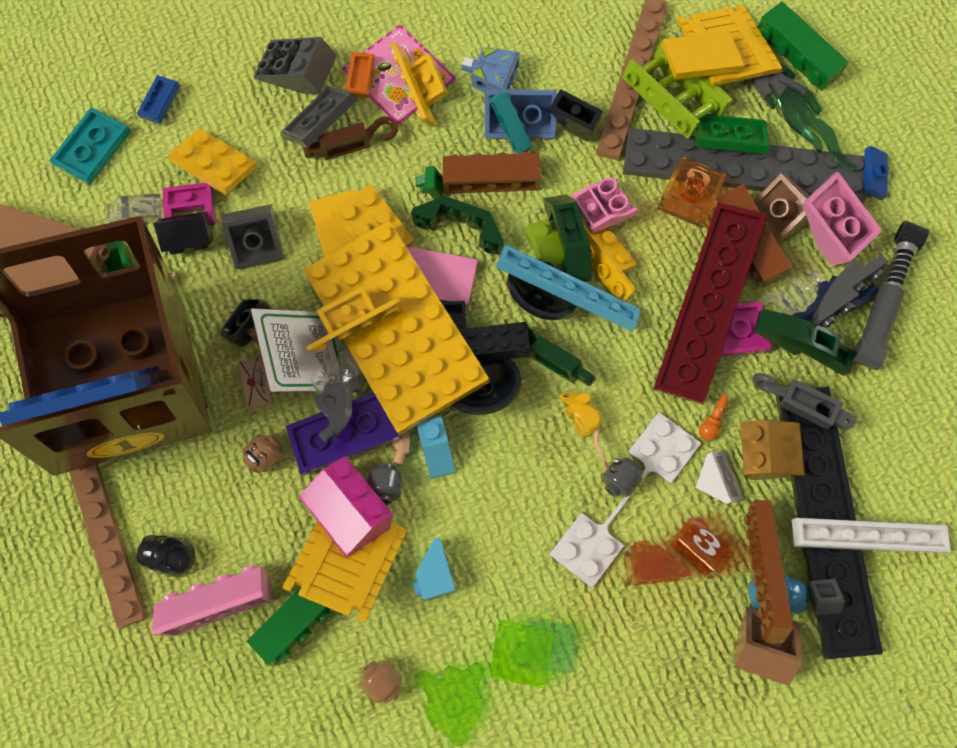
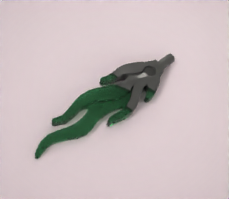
(793, 103)

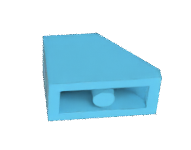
(436, 447)
(434, 574)

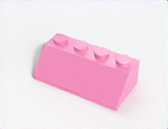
(212, 602)

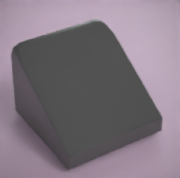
(825, 597)

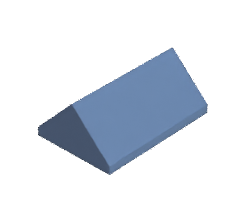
(532, 110)

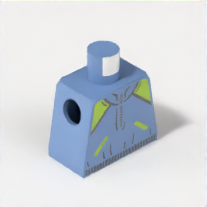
(492, 69)

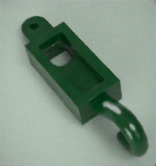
(558, 360)

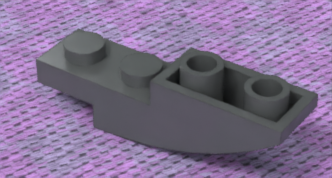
(845, 290)

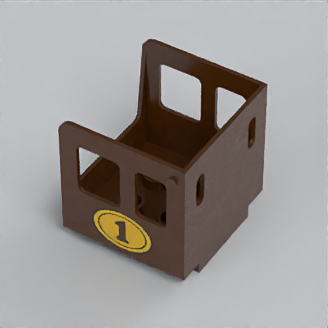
(96, 332)

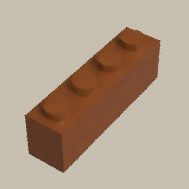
(491, 173)
(769, 260)

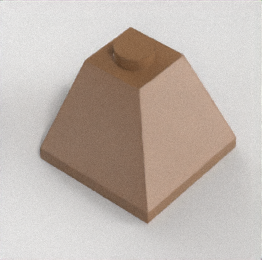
(783, 207)

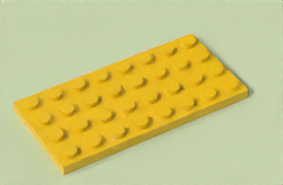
(412, 354)

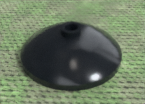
(538, 301)
(496, 395)

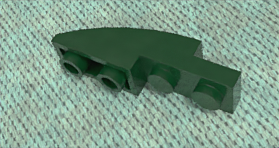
(803, 336)

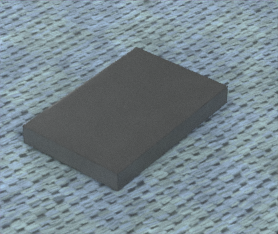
(318, 116)

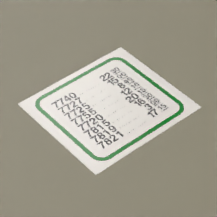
(283, 343)

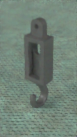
(803, 402)

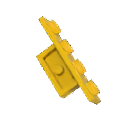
(423, 81)
(611, 262)
(346, 313)

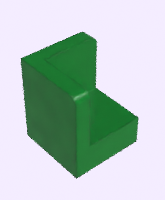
(119, 256)

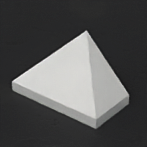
(719, 479)

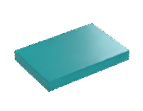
(90, 146)

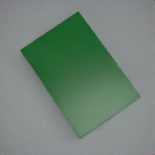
(732, 134)

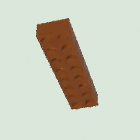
(768, 572)

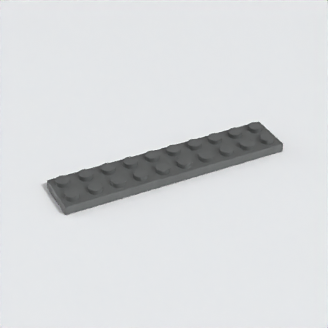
(657, 154)

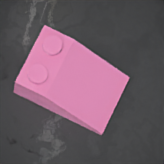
(839, 221)

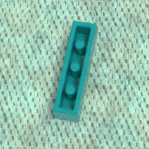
(510, 122)

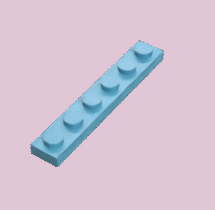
(568, 288)

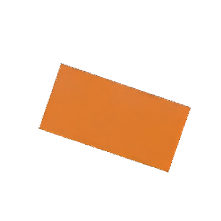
(360, 74)

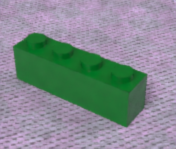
(802, 46)
(287, 627)

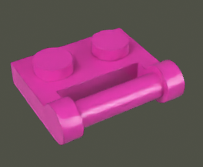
(189, 198)

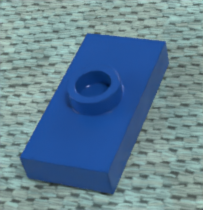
(158, 99)
(875, 172)

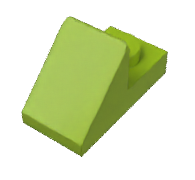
(545, 242)

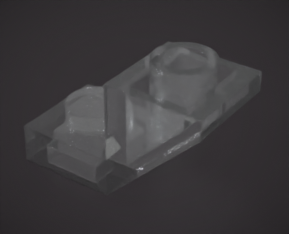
(135, 205)

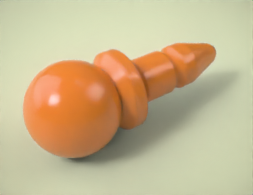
(710, 428)

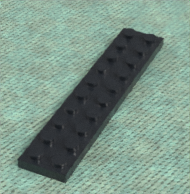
(827, 495)

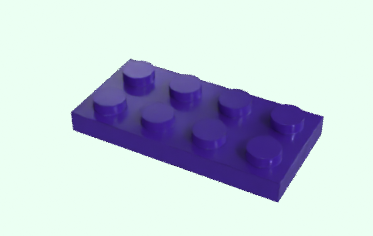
(365, 431)

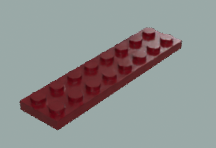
(710, 303)

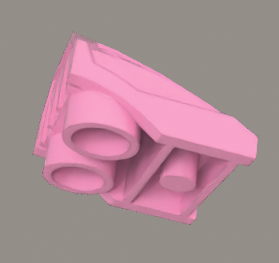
(603, 205)

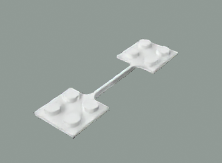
(588, 546)

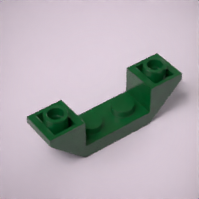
(429, 214)
(571, 235)

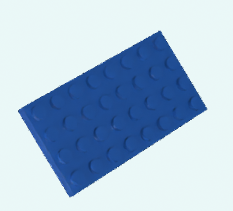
(82, 394)

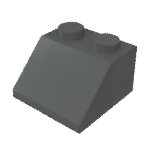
(253, 236)

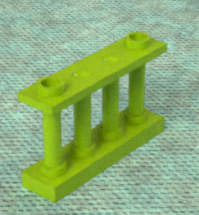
(710, 97)

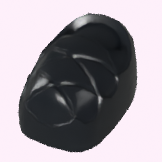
(241, 321)
(166, 555)

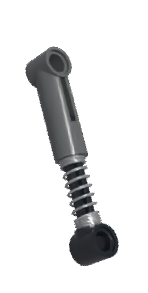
(872, 346)

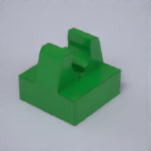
(430, 182)

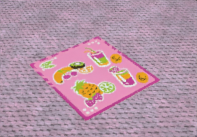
(387, 85)

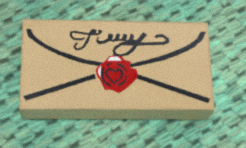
(255, 383)

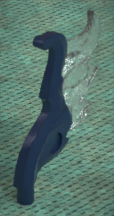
(806, 294)

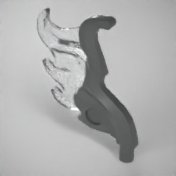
(336, 386)

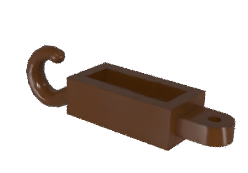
(349, 139)

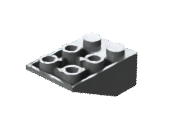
(296, 64)

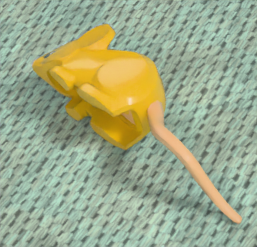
(585, 416)

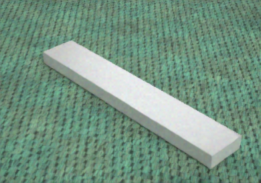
(870, 535)

